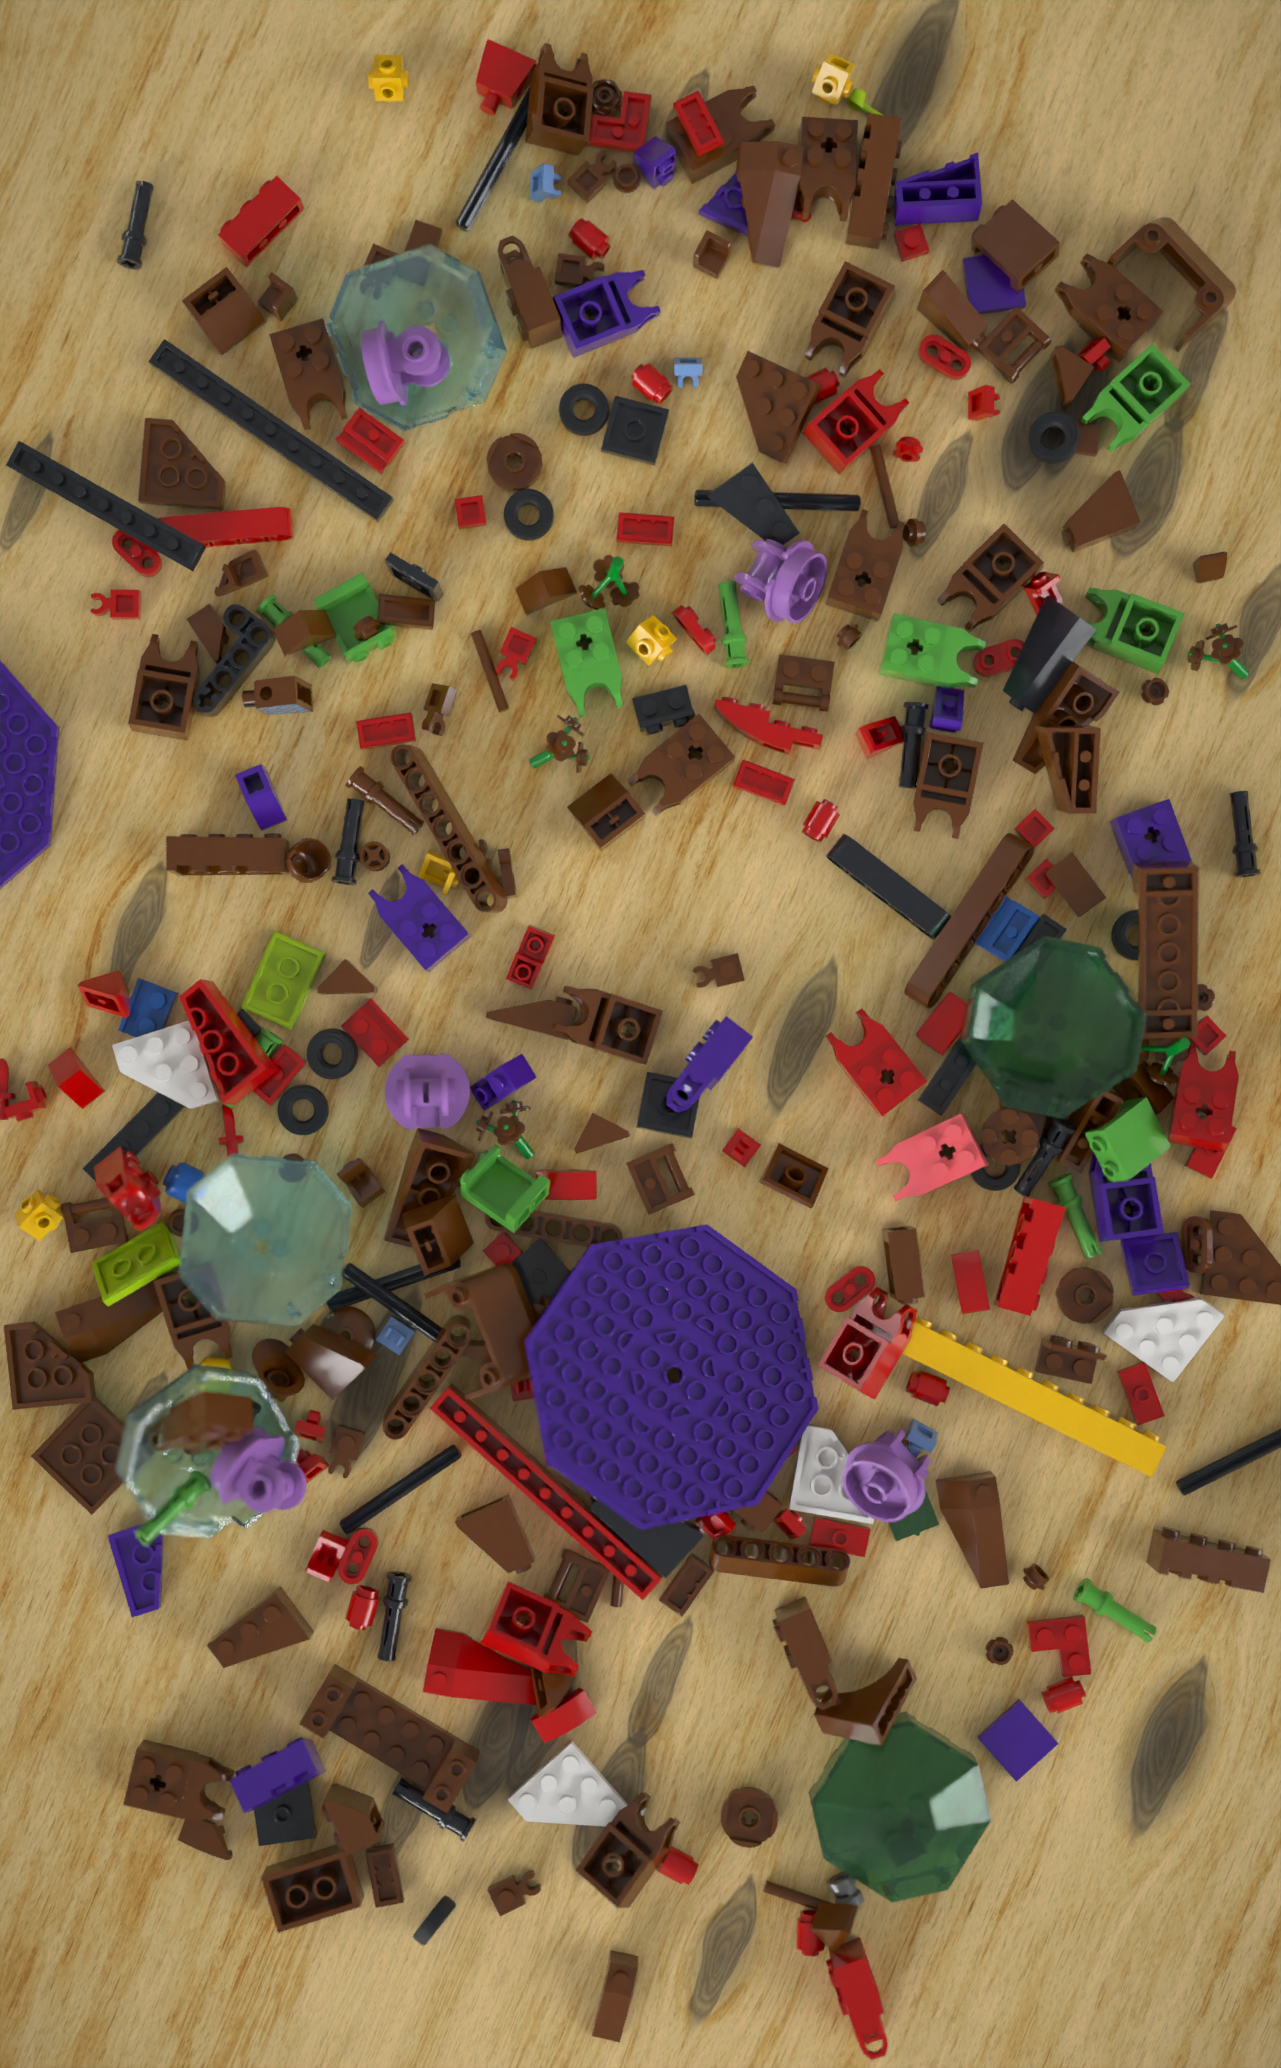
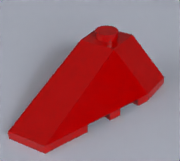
(471, 1671)

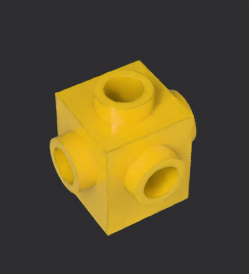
(388, 78)
(833, 79)
(651, 641)
(39, 1214)

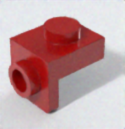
(1041, 586)
(24, 1109)
(326, 1556)

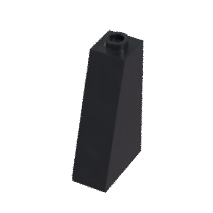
(1046, 654)
(660, 1545)

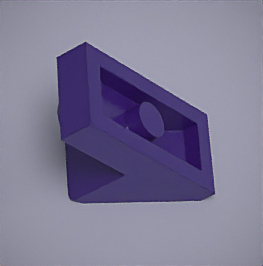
(947, 710)

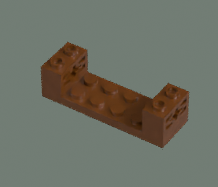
(1168, 947)
(392, 1735)

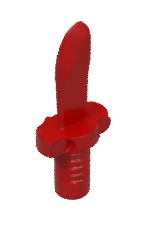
(4, 1095)
(230, 1139)

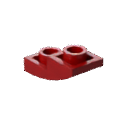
(530, 957)
(571, 1184)
(970, 1282)
(565, 1717)

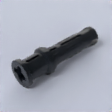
(134, 236)
(913, 731)
(1245, 848)
(347, 855)
(1053, 1146)
(394, 1601)
(453, 1820)

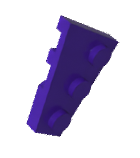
(726, 207)
(139, 1569)

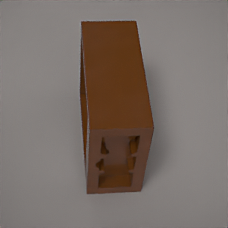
(903, 1264)

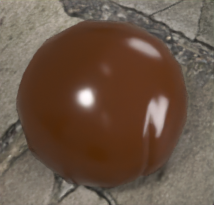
(308, 860)

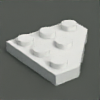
(169, 1064)
(1165, 1332)
(819, 1476)
(567, 1792)

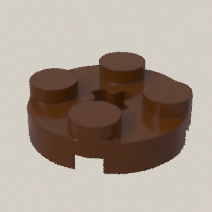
(510, 447)
(1007, 1152)
(1101, 1296)
(735, 1826)

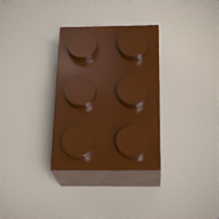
(312, 1887)

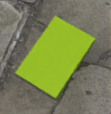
(283, 980)
(136, 1263)

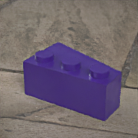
(940, 195)
(277, 1774)

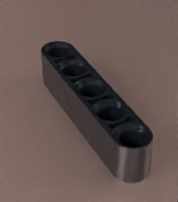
(888, 886)

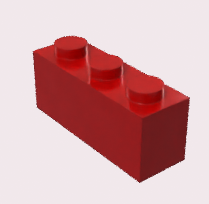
(260, 221)

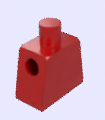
(502, 77)

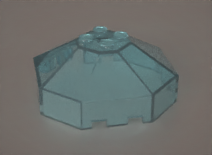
(411, 292)
(272, 1201)
(154, 1474)

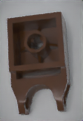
(560, 104)
(732, 126)
(827, 163)
(528, 296)
(1104, 301)
(847, 325)
(311, 379)
(867, 560)
(986, 584)
(165, 681)
(676, 771)
(943, 790)
(602, 1021)
(188, 1321)
(204, 1423)
(806, 1649)
(183, 1783)
(634, 1845)

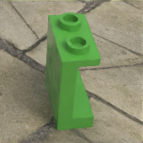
(345, 607)
(1128, 1141)
(503, 1189)

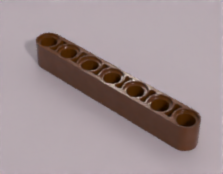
(460, 834)
(969, 920)

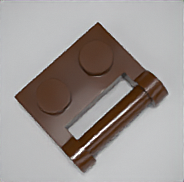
(1007, 338)
(805, 674)
(651, 1182)
(95, 1232)
(585, 1588)

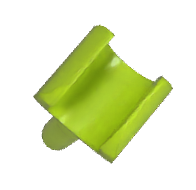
(857, 103)

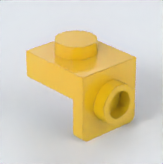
(438, 871)

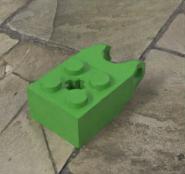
(1130, 403)
(1122, 628)
(937, 653)
(591, 667)

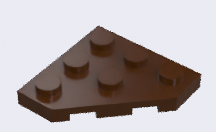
(775, 404)
(176, 470)
(1240, 1263)
(44, 1370)

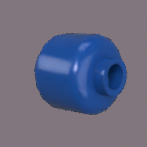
(180, 1180)

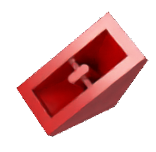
(879, 736)
(107, 993)
(75, 1078)

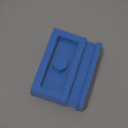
(1007, 929)
(148, 1009)

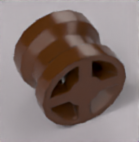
(370, 853)

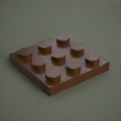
(84, 1454)

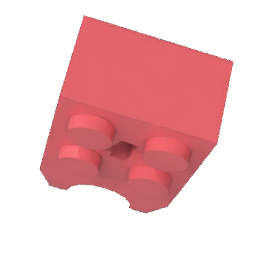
(926, 1159)

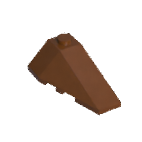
(769, 188)
(1072, 702)
(429, 1174)
(96, 1329)
(975, 1519)

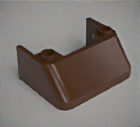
(1212, 286)
(503, 1320)

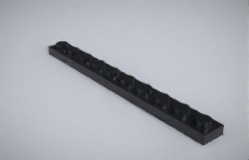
(271, 430)

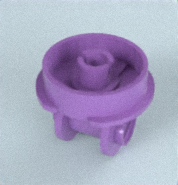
(401, 361)
(785, 578)
(427, 1091)
(257, 1475)
(885, 1478)

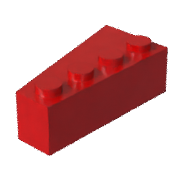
(229, 1047)
(1029, 1255)

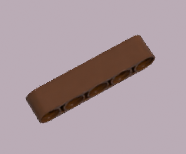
(568, 1225)
(422, 1389)
(765, 1564)

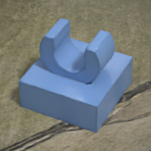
(542, 183)
(688, 367)
(395, 1335)
(920, 1437)

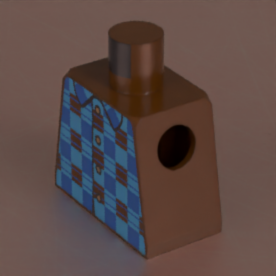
(280, 696)

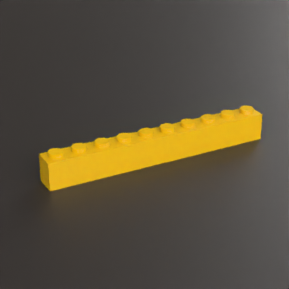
(1034, 1399)

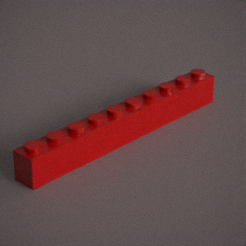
(545, 1491)

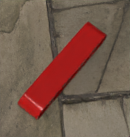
(235, 526)

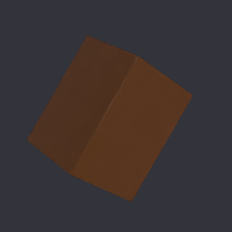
(794, 1175)

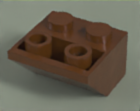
(224, 311)
(606, 812)
(438, 1233)
(354, 1818)

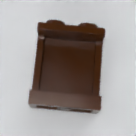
(1016, 244)

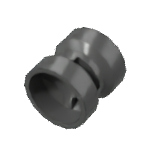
(844, 1889)

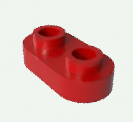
(946, 355)
(137, 554)
(688, 621)
(1001, 657)
(851, 1291)
(358, 1555)

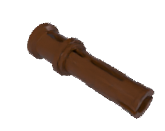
(374, 793)

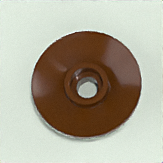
(354, 1321)

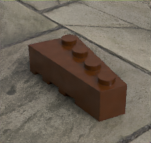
(873, 181)
(226, 855)
(1208, 1560)

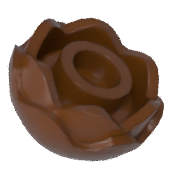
(611, 91)

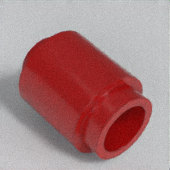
(589, 239)
(828, 381)
(651, 383)
(820, 820)
(927, 1388)
(362, 1607)
(1063, 1695)
(678, 1866)
(806, 1939)

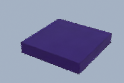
(989, 286)
(1154, 1263)
(1017, 1740)

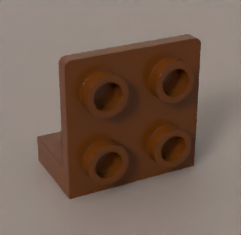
(1068, 1361)

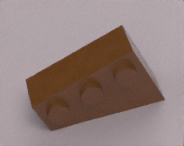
(1072, 765)
(261, 1630)

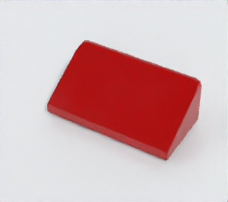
(943, 1024)

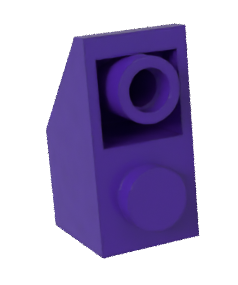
(656, 162)
(261, 797)
(503, 1082)

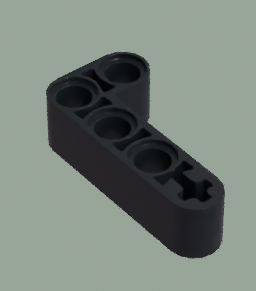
(228, 664)

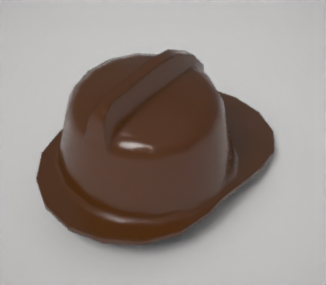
(277, 1369)

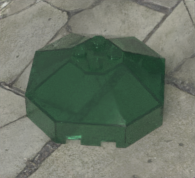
(1053, 1027)
(900, 1810)

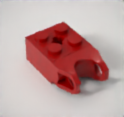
(859, 415)
(867, 1060)
(1206, 1093)
(129, 1187)
(869, 1344)
(541, 1631)
(858, 1995)

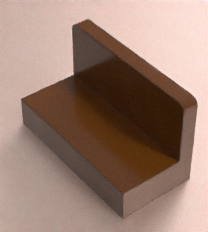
(1075, 885)
(1141, 1086)

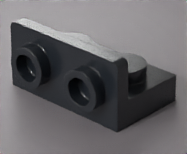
(663, 709)

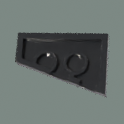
(754, 505)

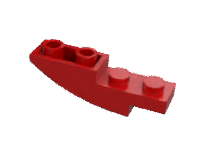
(753, 724)

